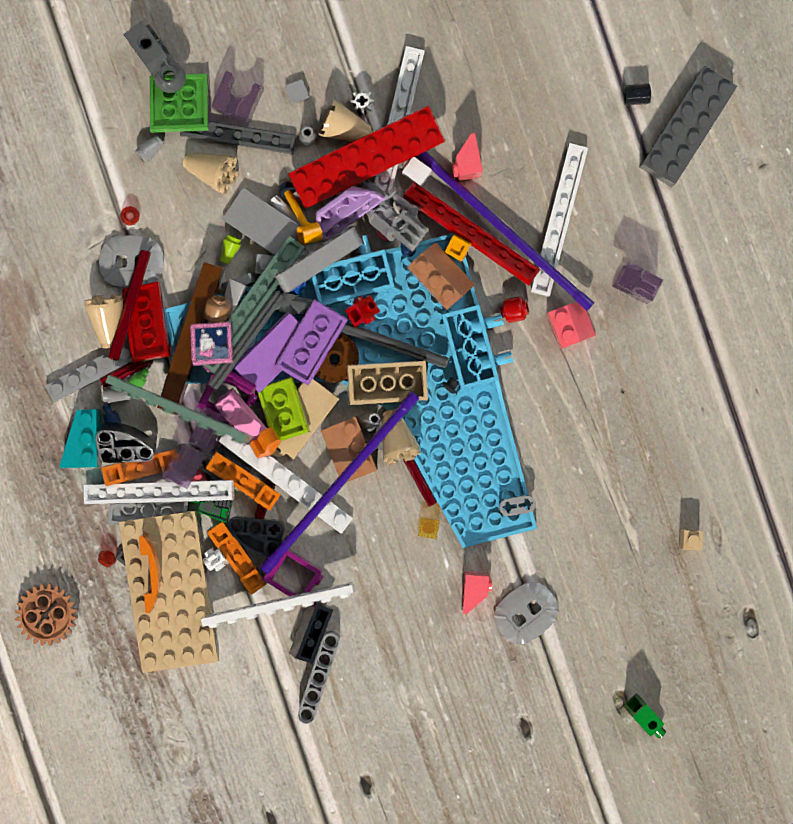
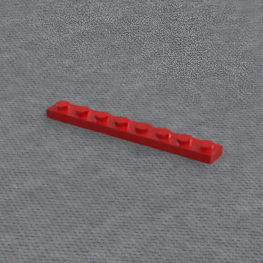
(472, 233)

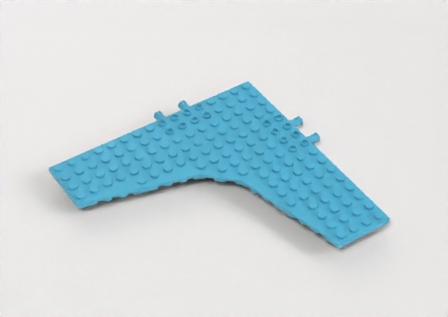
(461, 435)

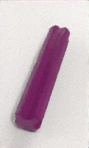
(239, 382)

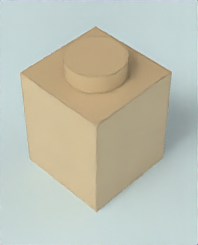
(691, 539)

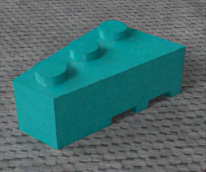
(81, 442)

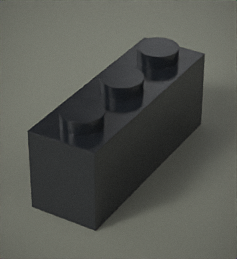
(311, 632)

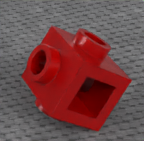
(365, 308)

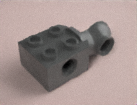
(156, 57)

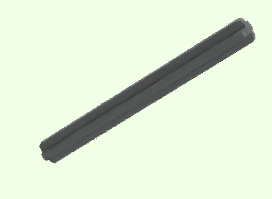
(247, 339)
(395, 345)

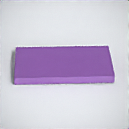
(311, 342)
(260, 360)

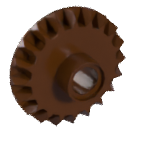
(348, 355)

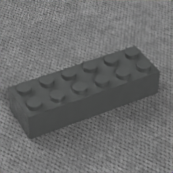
(688, 126)

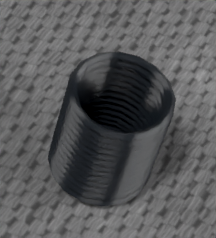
(637, 94)

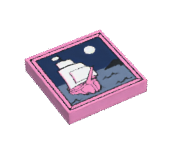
(211, 343)

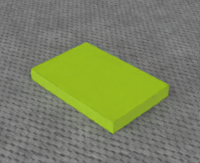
(284, 409)

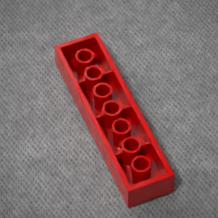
(367, 156)

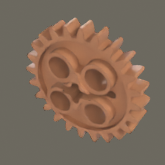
(33, 603)

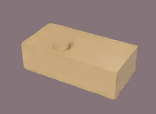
(386, 382)

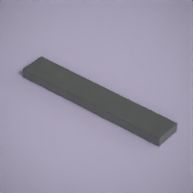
(245, 137)

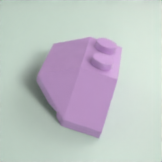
(346, 209)

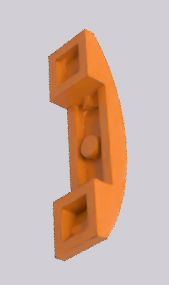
(133, 470)
(243, 480)
(148, 548)
(237, 557)

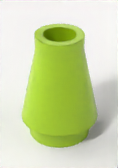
(229, 248)

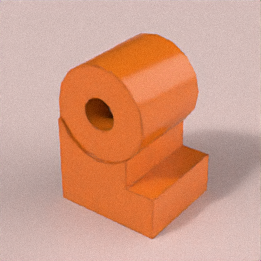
(265, 443)

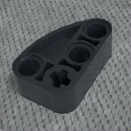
(120, 438)
(257, 541)

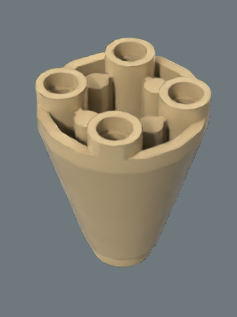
(213, 169)
(104, 316)
(399, 442)

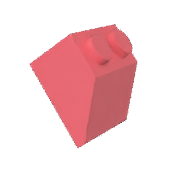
(468, 162)
(570, 324)
(474, 589)

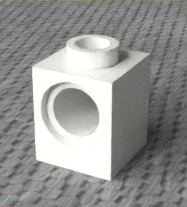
(416, 171)

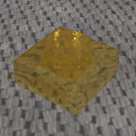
(428, 528)

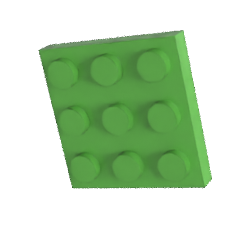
(182, 109)

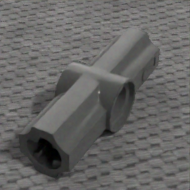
(294, 304)

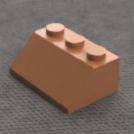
(440, 276)
(344, 444)

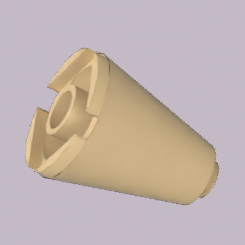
(343, 124)

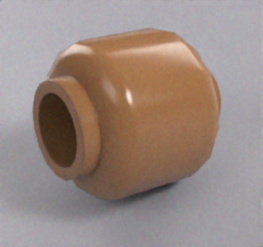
(217, 310)

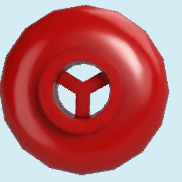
(514, 309)

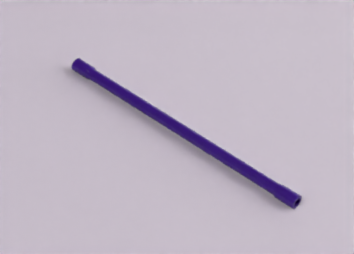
(579, 296)
(404, 407)

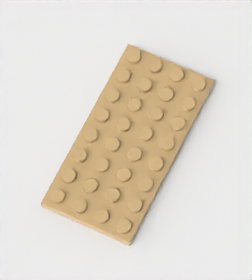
(173, 630)

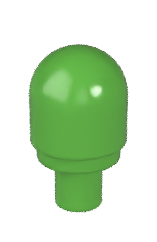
(139, 379)

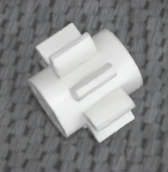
(367, 102)
(214, 559)

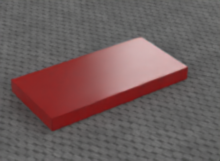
(148, 325)

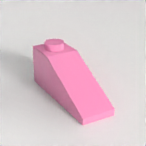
(239, 414)

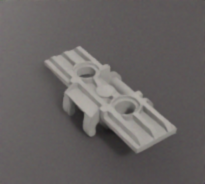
(389, 222)

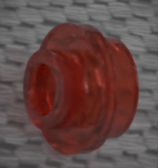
(126, 211)
(106, 558)

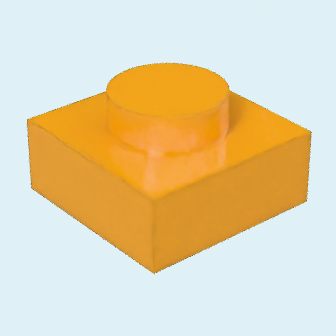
(458, 247)

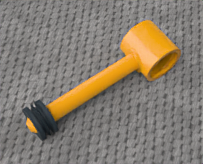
(307, 232)

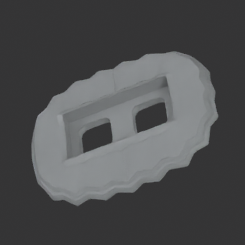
(130, 247)
(517, 602)

